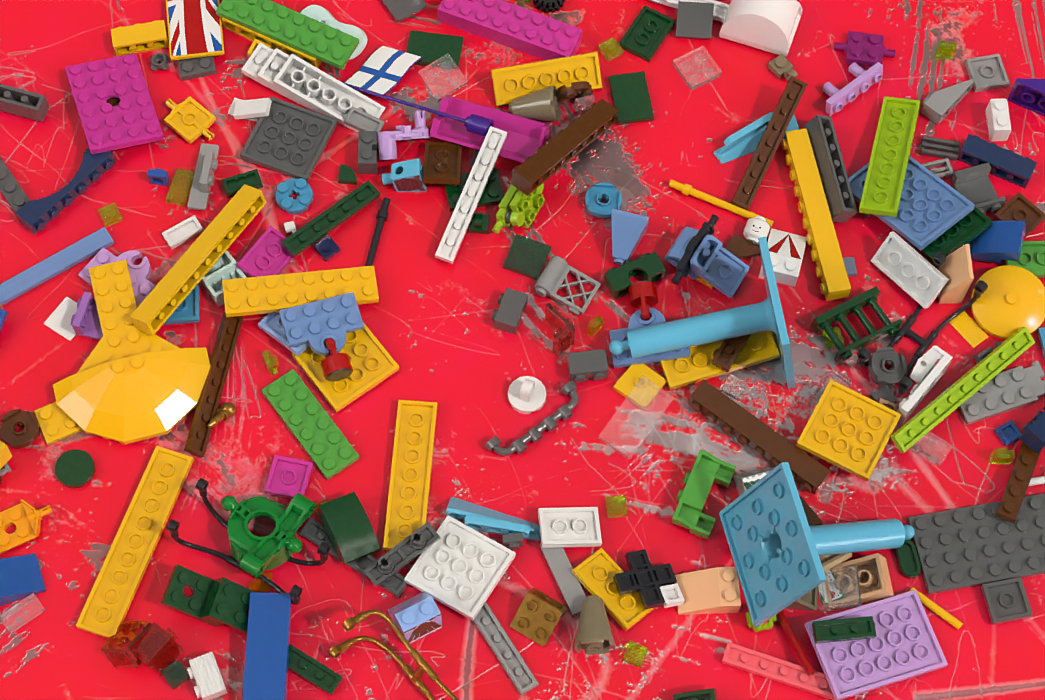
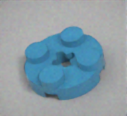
(289, 187)
(599, 209)

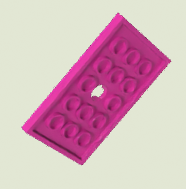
(111, 126)

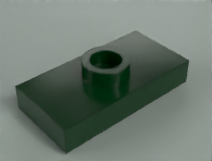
(234, 183)

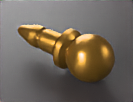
(227, 410)

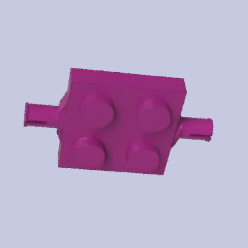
(864, 48)

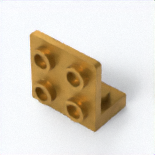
(538, 616)

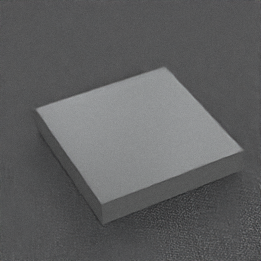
(987, 72)

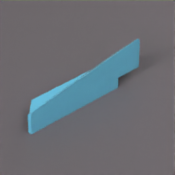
(747, 139)
(491, 521)

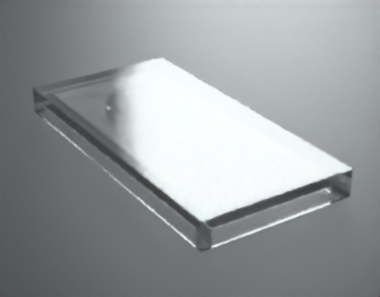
(636, 417)

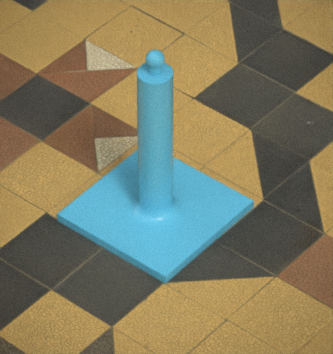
(718, 325)
(779, 550)

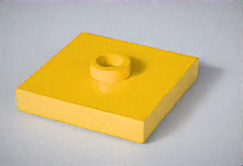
(633, 375)

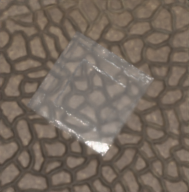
(733, 387)

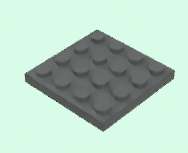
(289, 139)

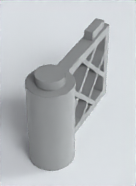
(552, 280)

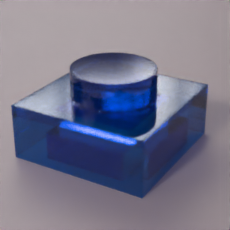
(327, 248)

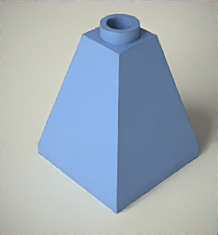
(626, 234)

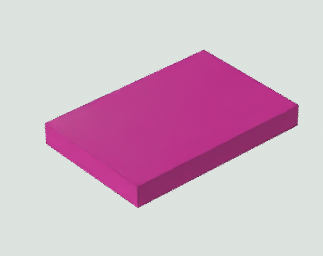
(266, 255)

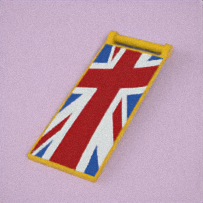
(194, 29)

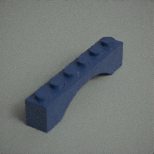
(39, 212)

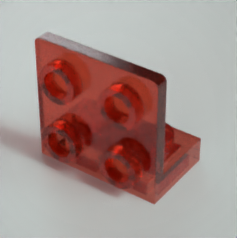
(564, 328)
(119, 648)

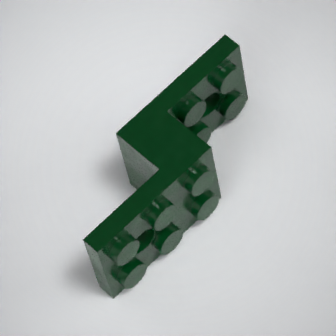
(211, 600)

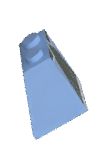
(416, 617)

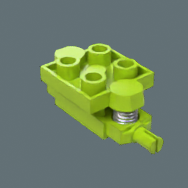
(518, 208)

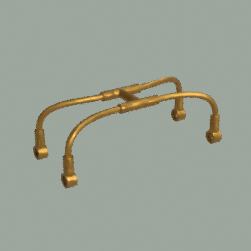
(415, 676)

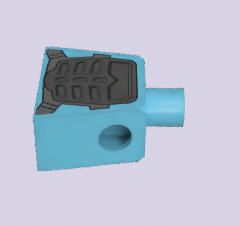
(406, 176)

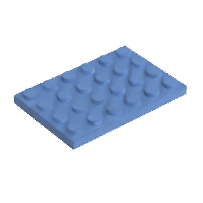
(925, 207)

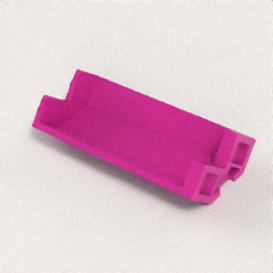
(522, 138)

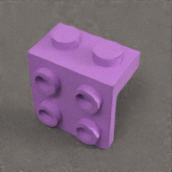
(87, 320)

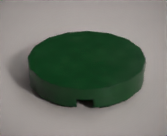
(74, 468)

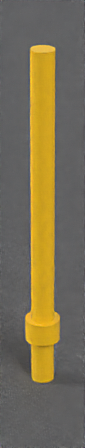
(688, 190)

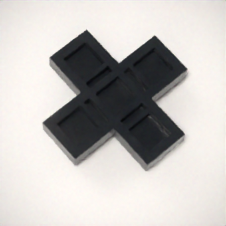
(644, 579)

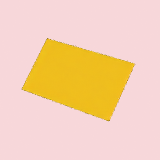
(968, 329)

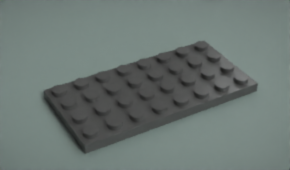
(977, 548)

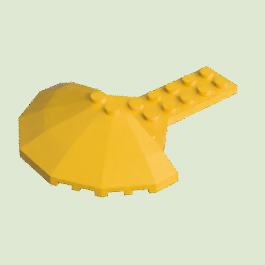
(132, 380)

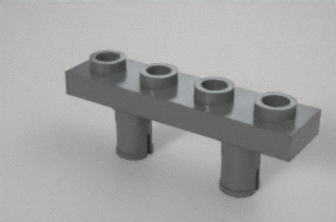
(402, 554)

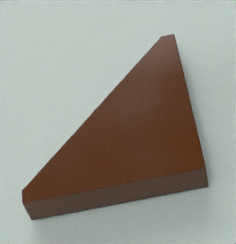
(742, 248)

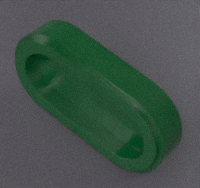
(908, 560)

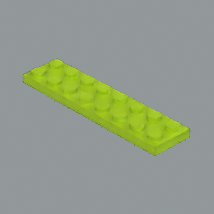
(889, 157)

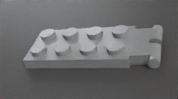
(1005, 393)

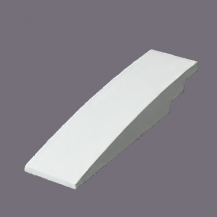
(307, 85)

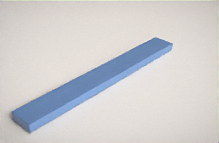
(54, 265)

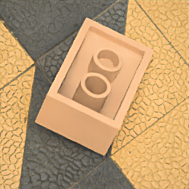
(960, 275)
(873, 577)
(709, 591)

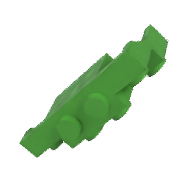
(698, 485)

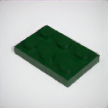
(491, 195)

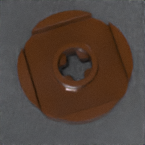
(577, 90)
(19, 439)

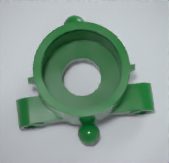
(271, 551)

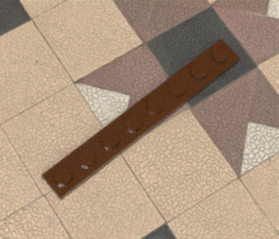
(769, 143)
(214, 384)

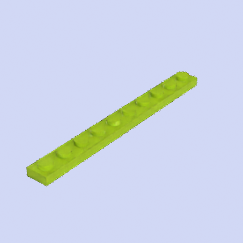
(962, 389)

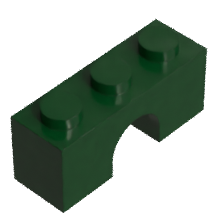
(647, 267)

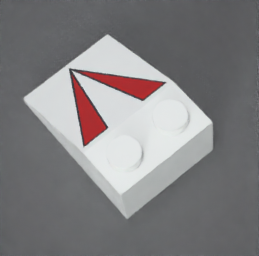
(786, 256)

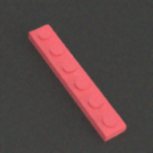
(776, 670)

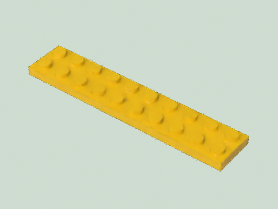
(135, 543)

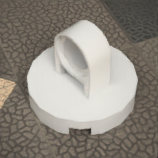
(526, 394)

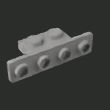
(203, 176)

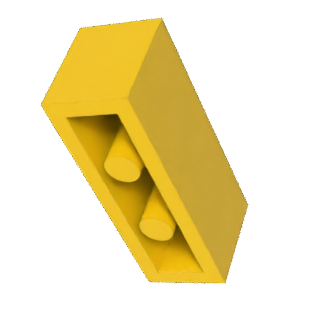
(140, 38)

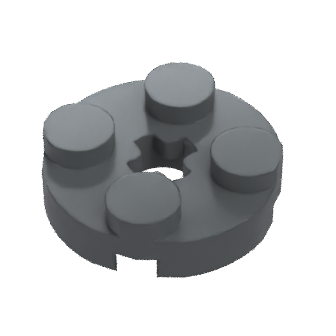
(878, 370)

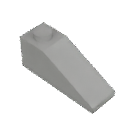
(944, 100)

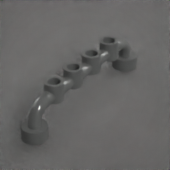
(535, 433)

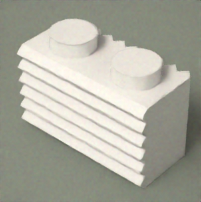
(998, 120)
(207, 676)

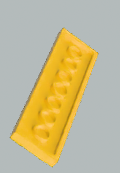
(285, 291)
(410, 470)

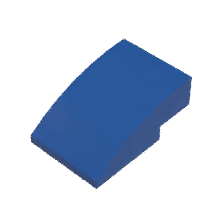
(999, 242)

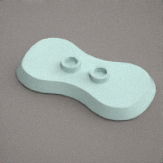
(324, 16)

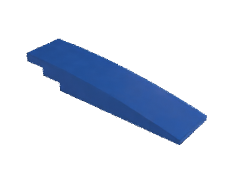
(267, 647)

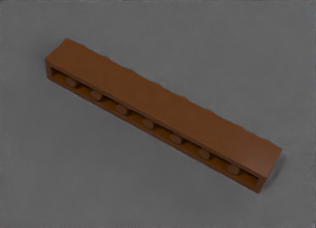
(563, 147)
(757, 436)

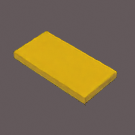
(597, 577)

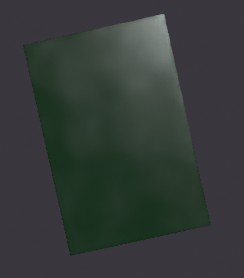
(647, 33)
(434, 46)
(631, 97)

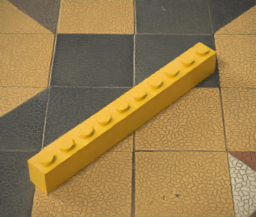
(816, 215)
(198, 260)

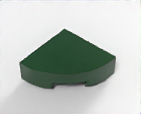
(346, 175)

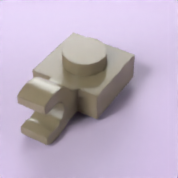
(782, 67)

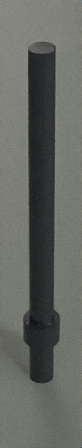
(382, 216)

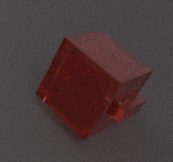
(157, 648)

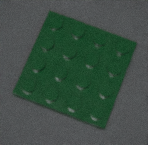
(958, 235)

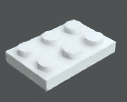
(569, 527)

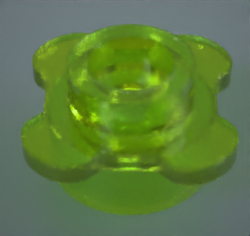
(837, 330)

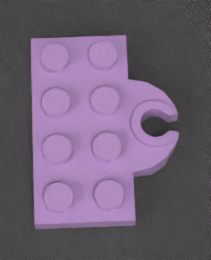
(138, 273)

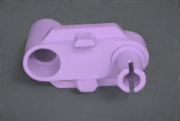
(387, 139)

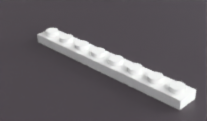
(471, 195)

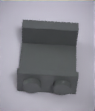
(977, 188)

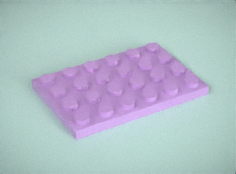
(900, 650)

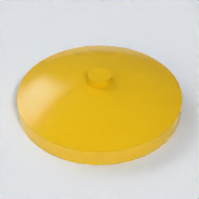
(1011, 301)

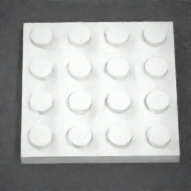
(460, 568)

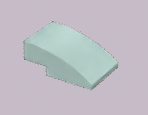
(223, 269)

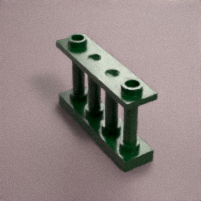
(855, 307)

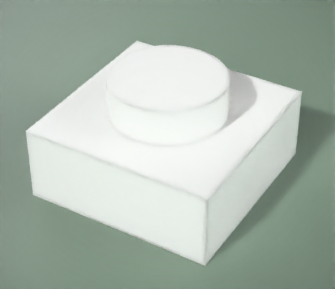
(672, 595)

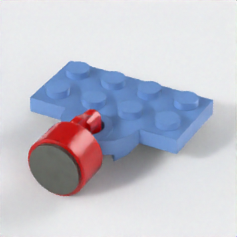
(643, 296)
(324, 328)

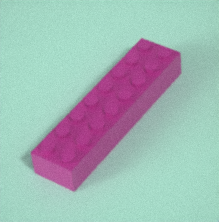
(512, 27)

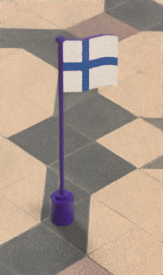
(387, 68)

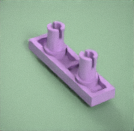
(863, 81)

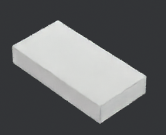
(252, 108)
(183, 232)

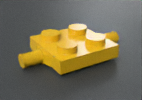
(189, 119)

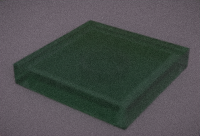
(526, 257)

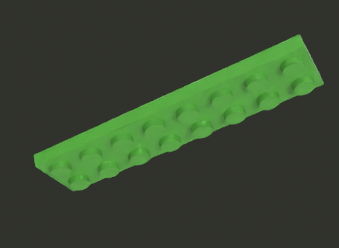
(291, 29)

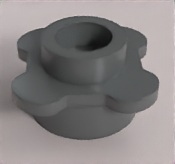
(159, 57)

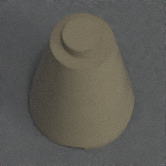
(537, 105)
(593, 628)

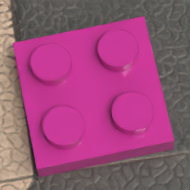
(288, 477)

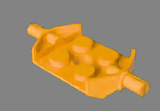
(27, 524)

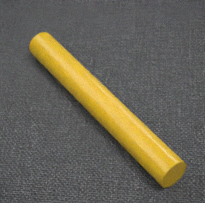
(938, 610)

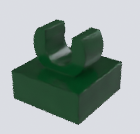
(479, 223)

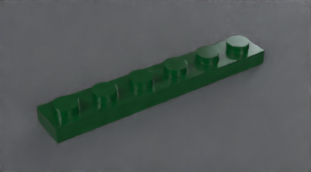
(330, 219)

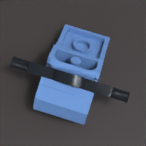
(702, 255)

